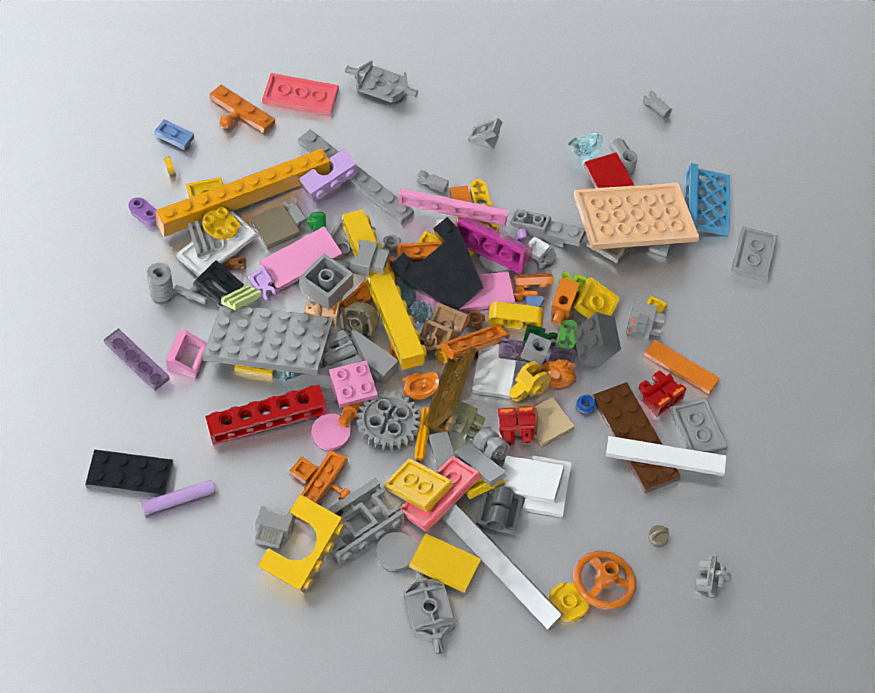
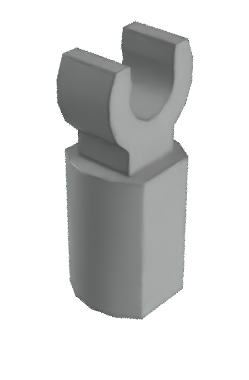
(657, 104)
(433, 181)
(295, 213)

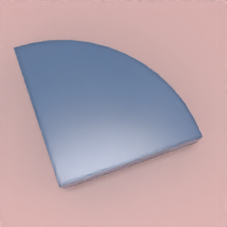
(535, 300)

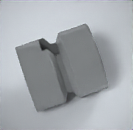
(491, 444)

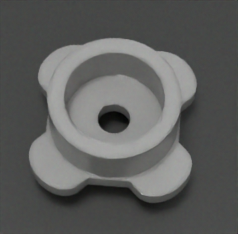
(391, 239)

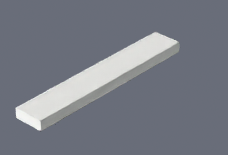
(666, 456)

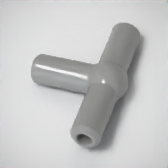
(191, 294)

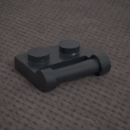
(221, 278)

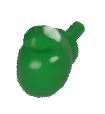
(316, 220)

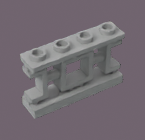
(353, 505)

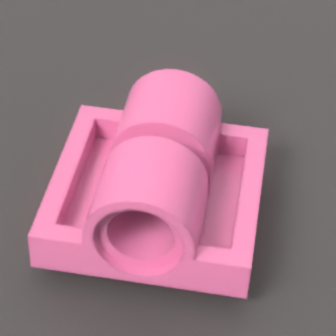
(352, 383)

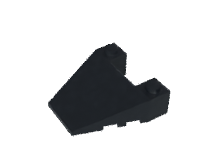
(444, 274)

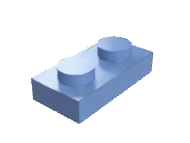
(174, 134)

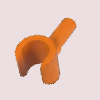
(521, 293)
(343, 492)

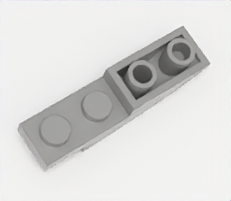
(549, 231)

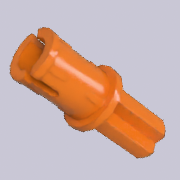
(349, 413)

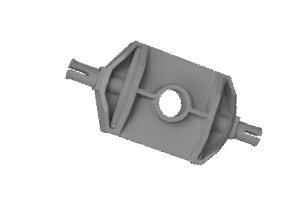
(370, 76)
(429, 624)

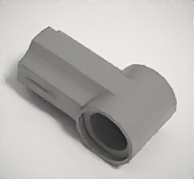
(628, 157)

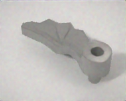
(548, 259)

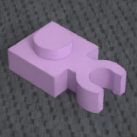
(262, 281)

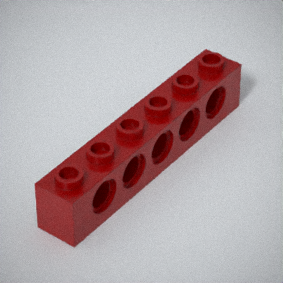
(259, 422)

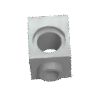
(536, 342)

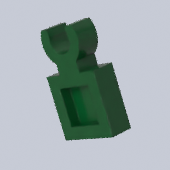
(540, 332)

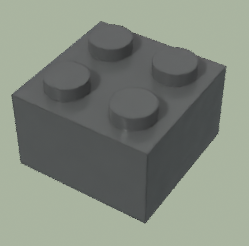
(597, 340)

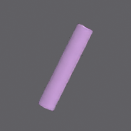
(178, 497)

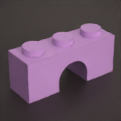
(319, 185)

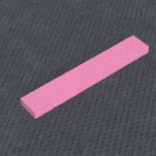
(453, 207)

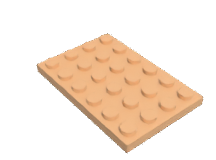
(635, 216)

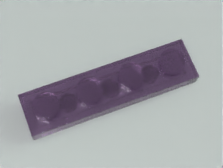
(513, 349)
(136, 359)

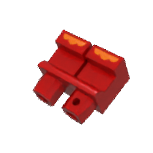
(662, 394)
(518, 423)

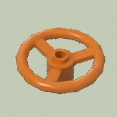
(605, 578)

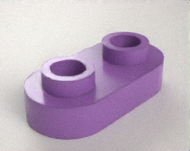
(142, 211)

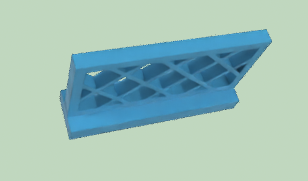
(694, 198)

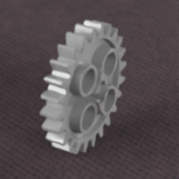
(405, 427)

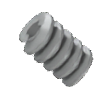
(160, 282)

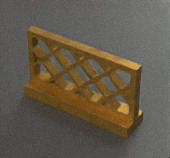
(448, 391)

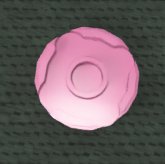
(328, 433)

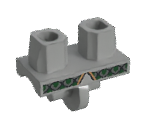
(714, 576)

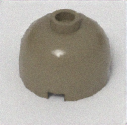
(360, 317)

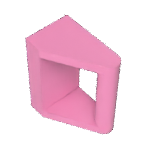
(177, 349)

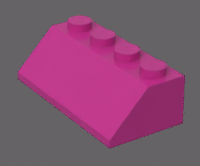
(495, 245)

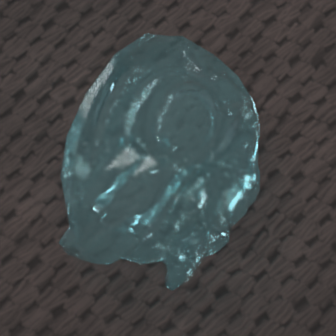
(587, 145)

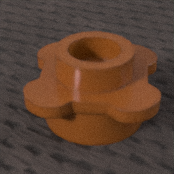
(475, 315)

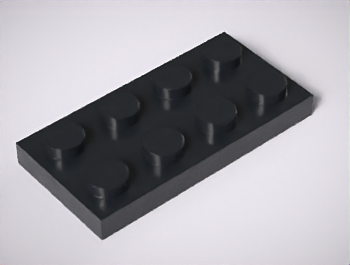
(129, 473)

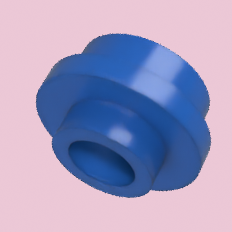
(586, 399)

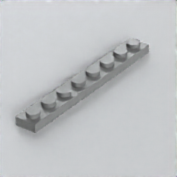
(362, 181)

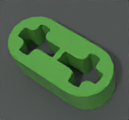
(568, 337)

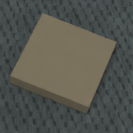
(275, 226)

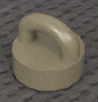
(658, 535)

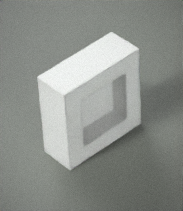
(539, 248)

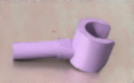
(521, 236)

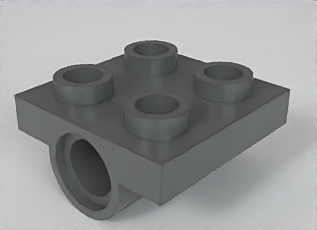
(500, 510)

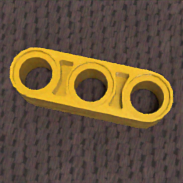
(515, 315)

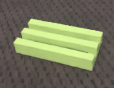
(241, 297)

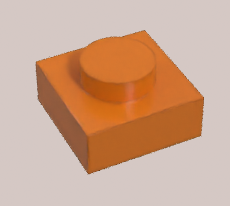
(303, 470)

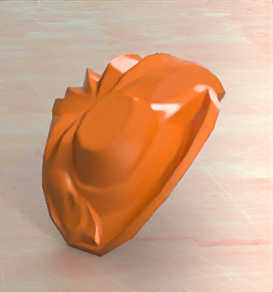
(560, 372)
(420, 385)

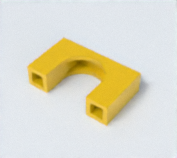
(301, 572)

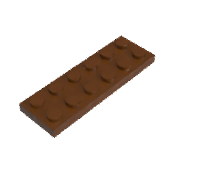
(628, 421)

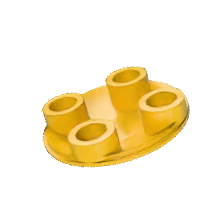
(220, 224)

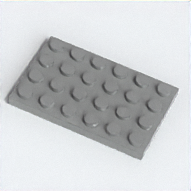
(268, 339)

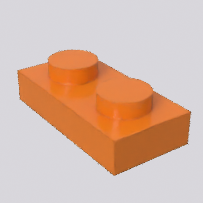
(539, 279)

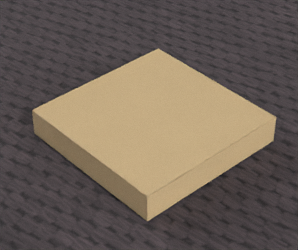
(551, 422)

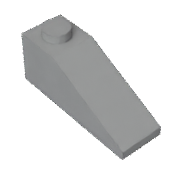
(380, 363)

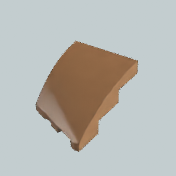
(443, 326)

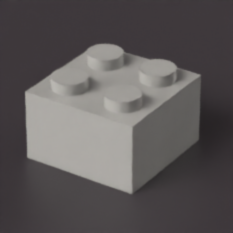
(326, 281)

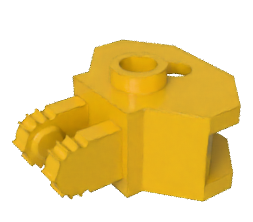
(530, 382)

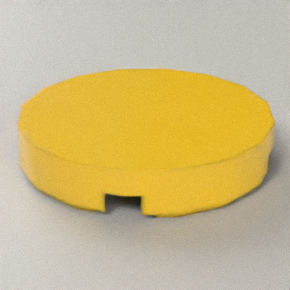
(569, 602)

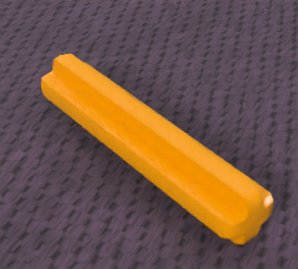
(422, 437)

